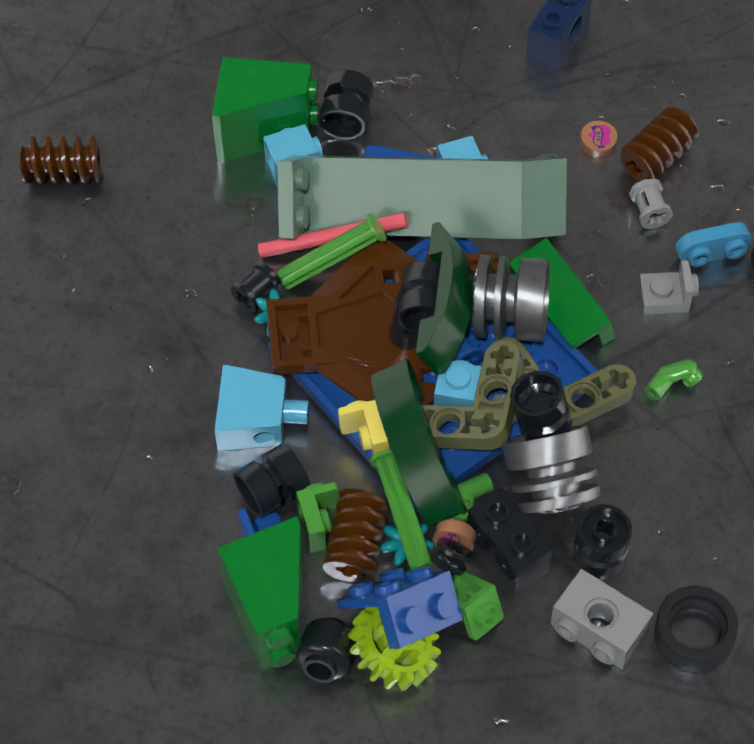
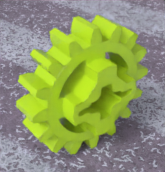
(401, 665)

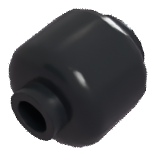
(325, 650)

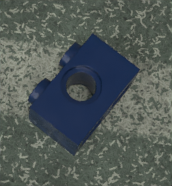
(557, 30)

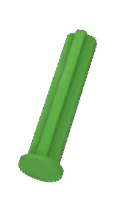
(332, 252)
(402, 509)

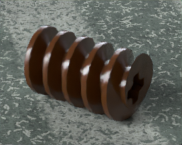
(659, 144)
(60, 160)
(355, 535)

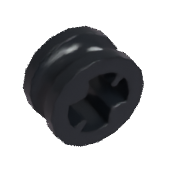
(451, 556)

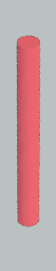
(320, 237)

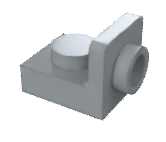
(668, 291)

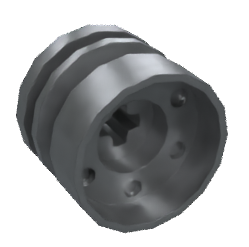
(511, 298)
(552, 471)

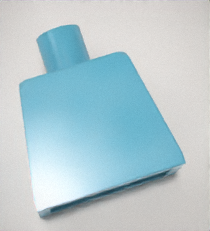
(254, 409)

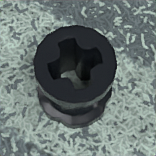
(256, 285)

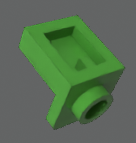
(313, 515)
(478, 604)

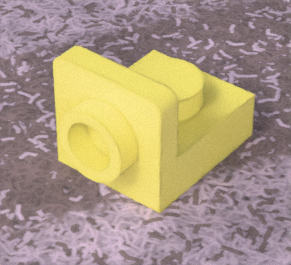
(365, 419)

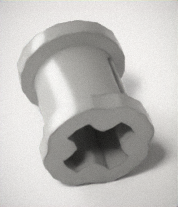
(651, 203)

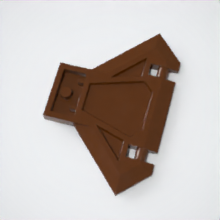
(346, 325)

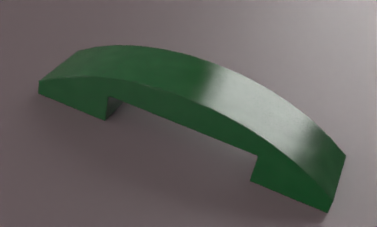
(443, 333)
(414, 444)

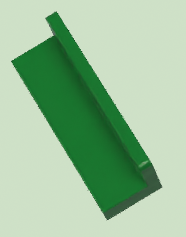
(570, 304)

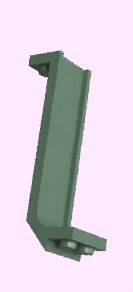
(462, 194)

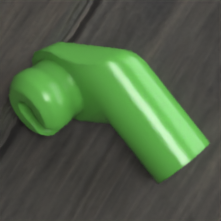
(670, 373)
(472, 489)

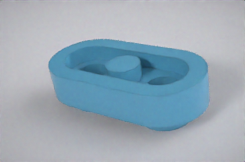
(714, 243)

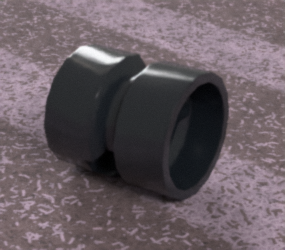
(345, 104)
(419, 294)
(540, 405)
(271, 480)
(602, 541)

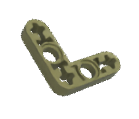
(590, 385)
(483, 411)

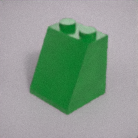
(258, 101)
(266, 589)

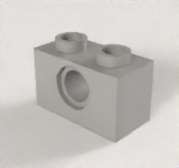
(592, 598)

